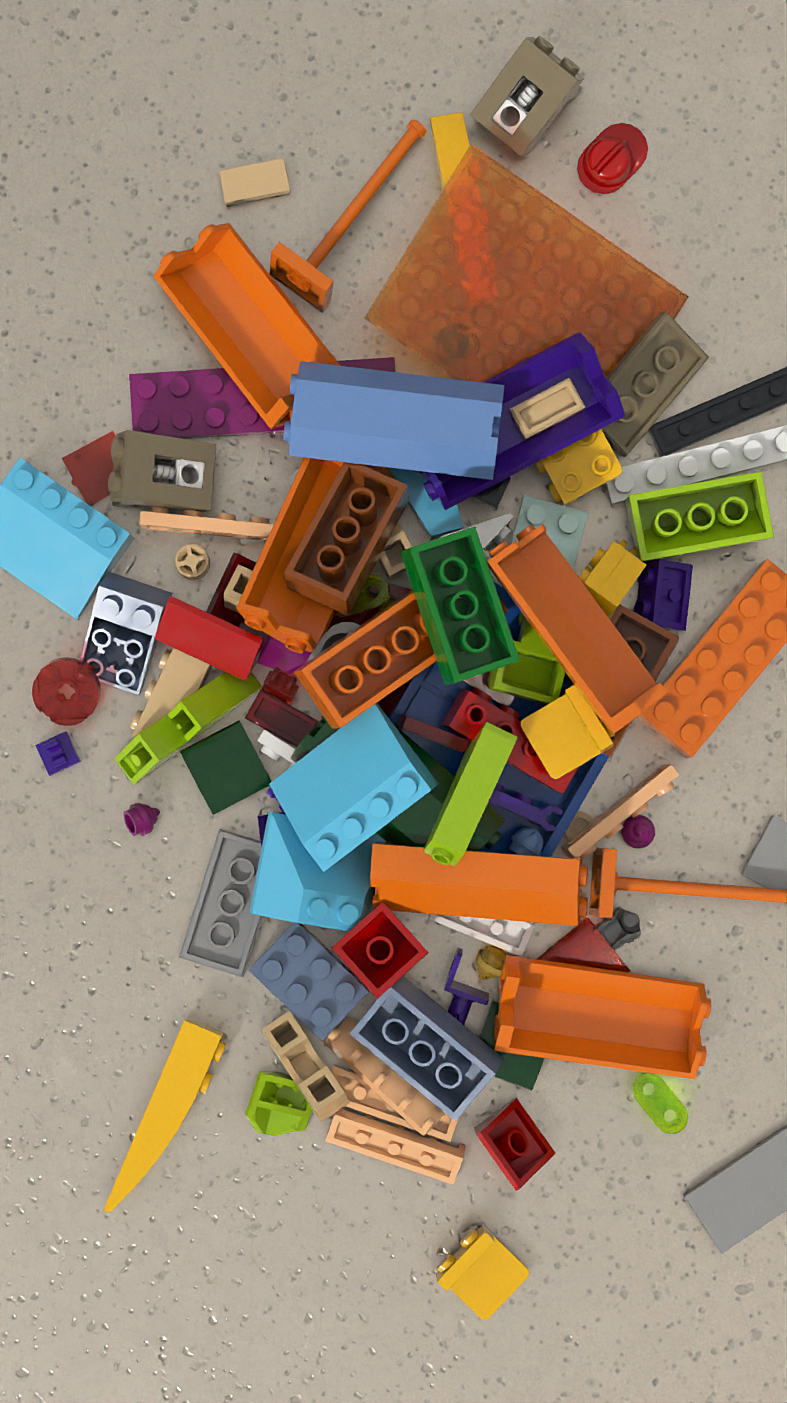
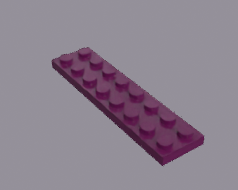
(205, 402)

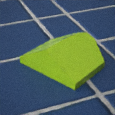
(277, 1105)

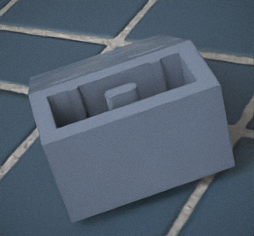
(123, 631)

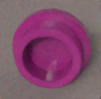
(140, 819)
(638, 831)

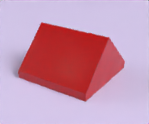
(380, 950)
(514, 1143)

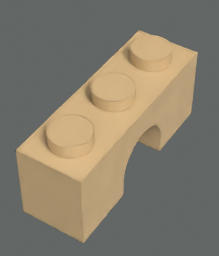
(305, 1066)

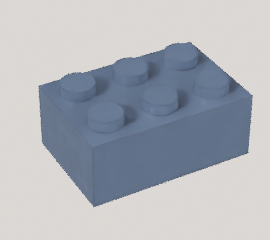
(309, 980)

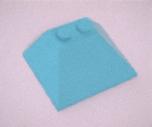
(298, 891)

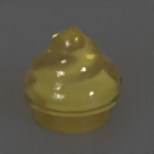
(490, 962)

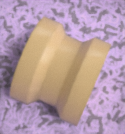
(191, 556)

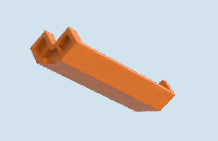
(242, 318)
(266, 599)
(574, 628)
(480, 885)
(601, 1017)

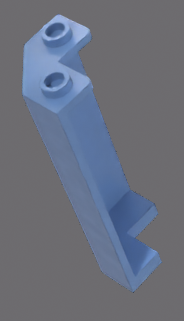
(394, 420)

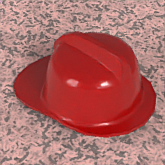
(612, 158)

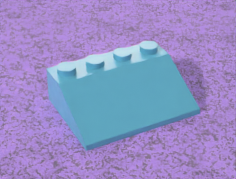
(56, 539)
(351, 786)

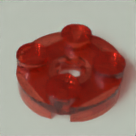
(54, 704)

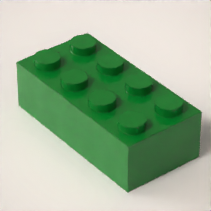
(460, 606)

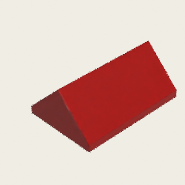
(209, 638)

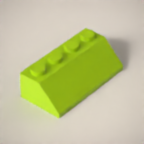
(699, 516)

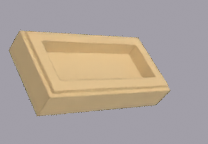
(254, 181)
(547, 409)

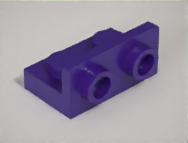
(664, 593)

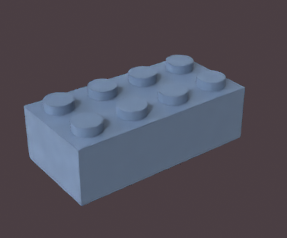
(428, 1047)

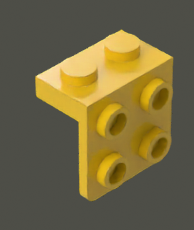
(580, 468)
(566, 733)
(482, 1272)

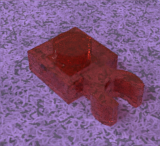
(281, 685)

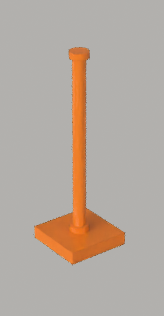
(302, 275)
(607, 882)

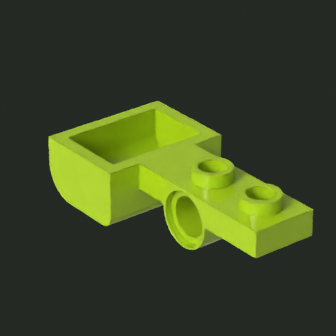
(535, 675)

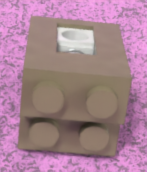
(547, 72)
(135, 469)

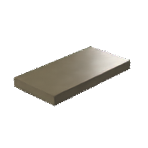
(651, 379)

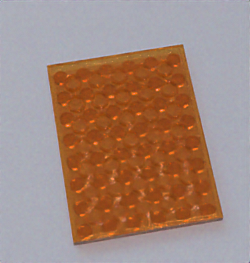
(510, 275)

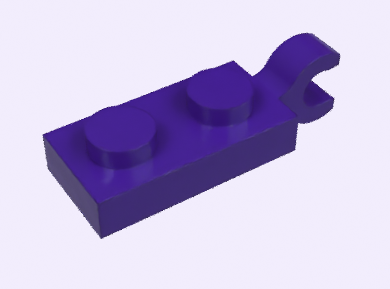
(522, 806)

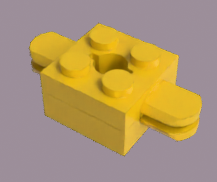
(612, 575)

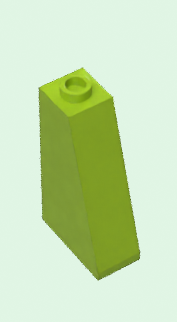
(469, 794)

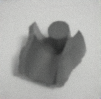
(621, 928)

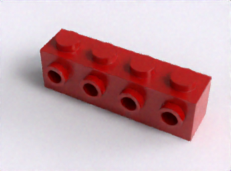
(473, 710)

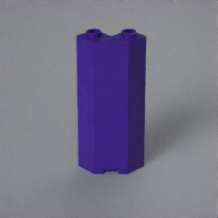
(570, 359)

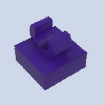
(58, 753)

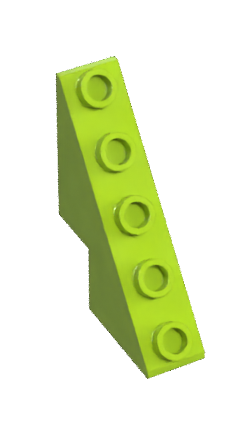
(184, 724)

